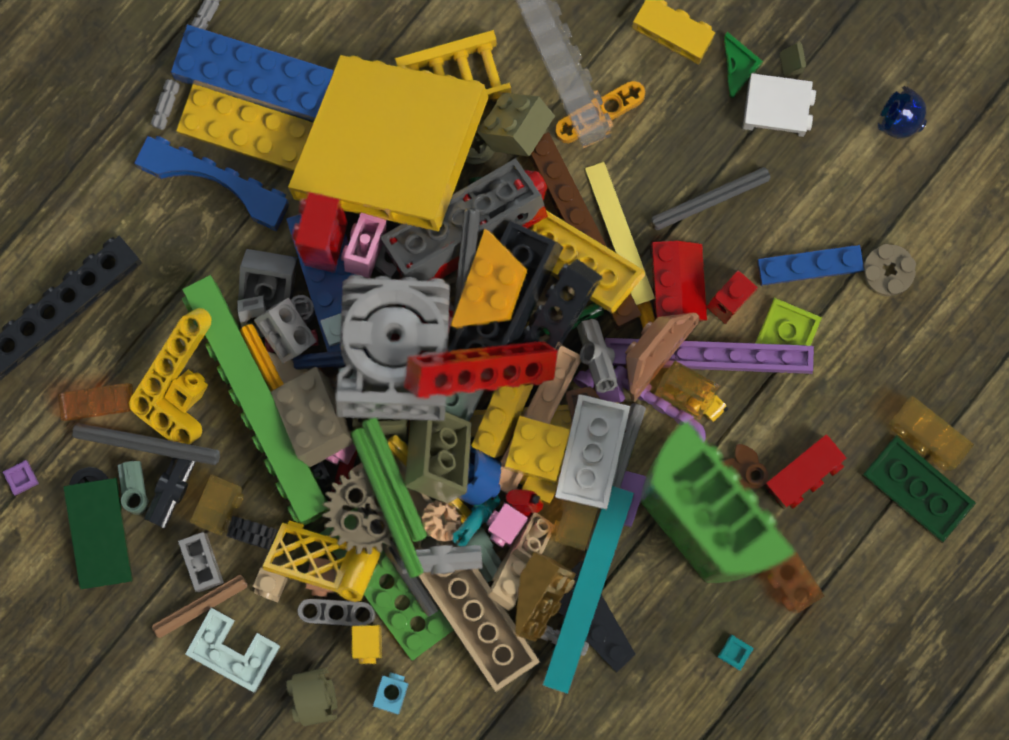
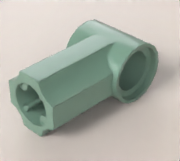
(132, 485)
(490, 560)

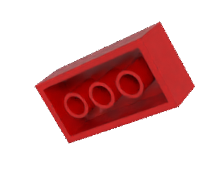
(320, 231)

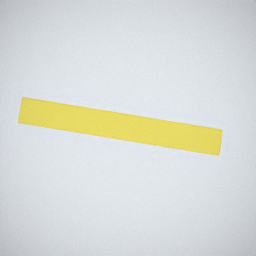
(617, 226)

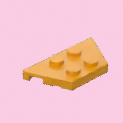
(490, 286)

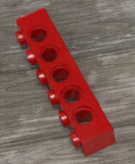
(480, 369)

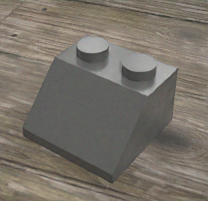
(267, 276)

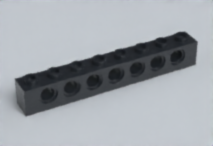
(65, 312)

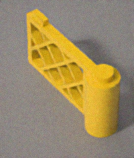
(354, 570)

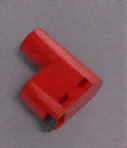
(524, 501)

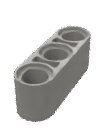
(324, 607)

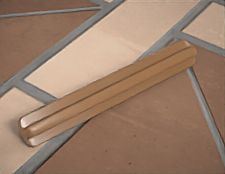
(199, 606)

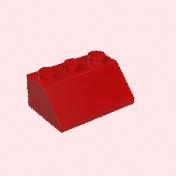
(678, 279)

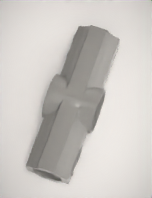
(597, 356)
(448, 559)

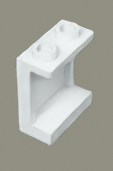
(779, 104)

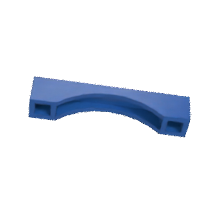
(165, 162)

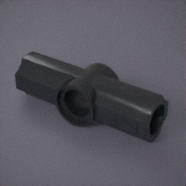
(169, 491)

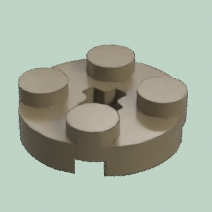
(903, 265)

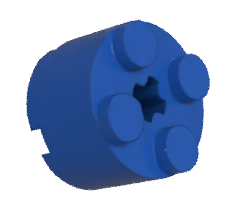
(483, 478)

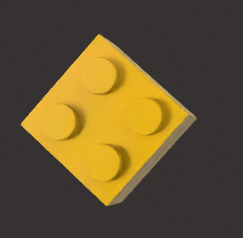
(537, 449)

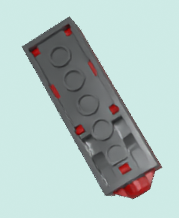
(499, 196)

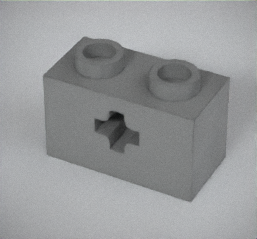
(201, 562)

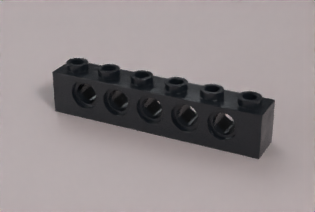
(584, 283)

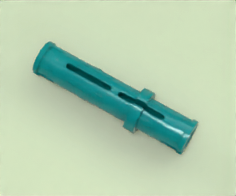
(479, 515)

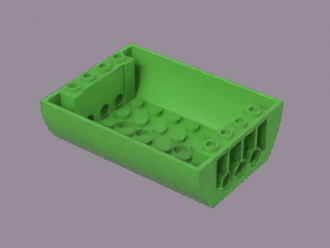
(709, 511)

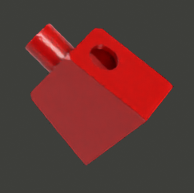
(732, 297)

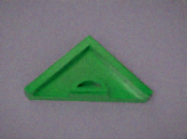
(740, 63)

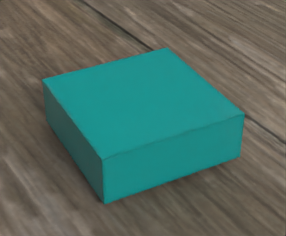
(735, 652)

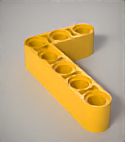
(160, 369)

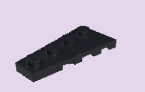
(604, 632)

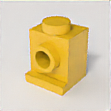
(190, 385)

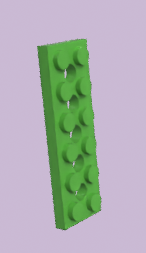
(384, 604)

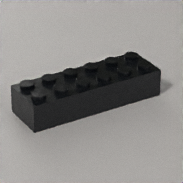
(539, 257)

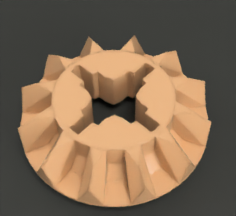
(434, 525)

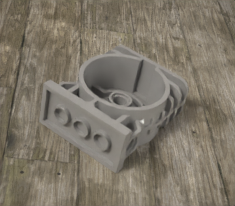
(385, 386)

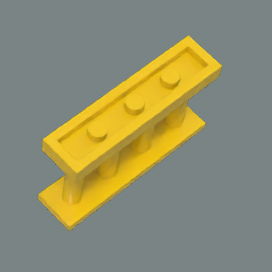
(459, 51)

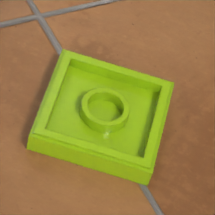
(788, 325)

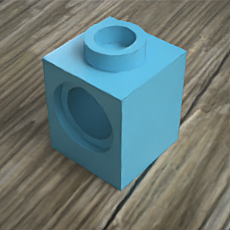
(391, 705)

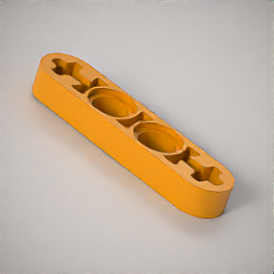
(614, 95)

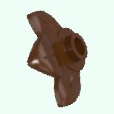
(744, 463)

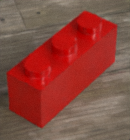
(806, 472)

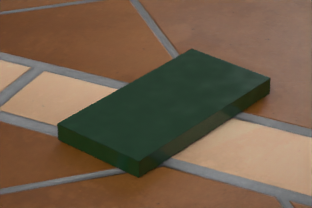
(919, 489)
(98, 533)

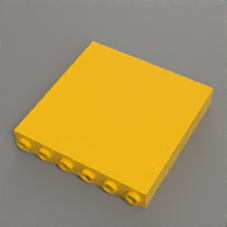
(390, 141)

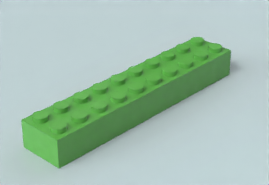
(253, 394)

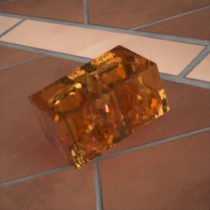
(800, 579)

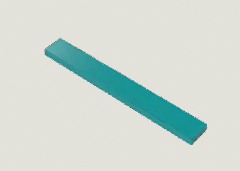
(588, 591)

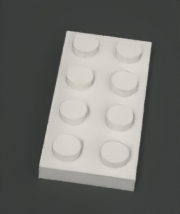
(592, 452)

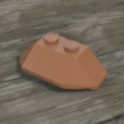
(655, 349)

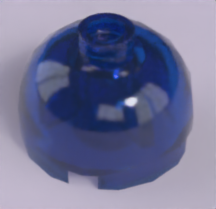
(903, 114)

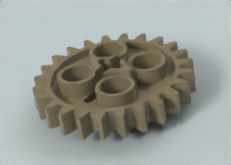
(361, 534)

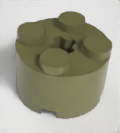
(312, 697)

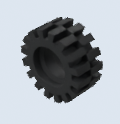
(251, 533)

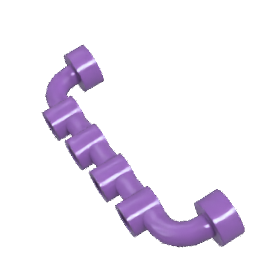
(585, 379)

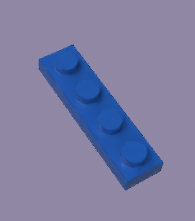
(810, 265)

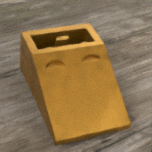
(540, 592)

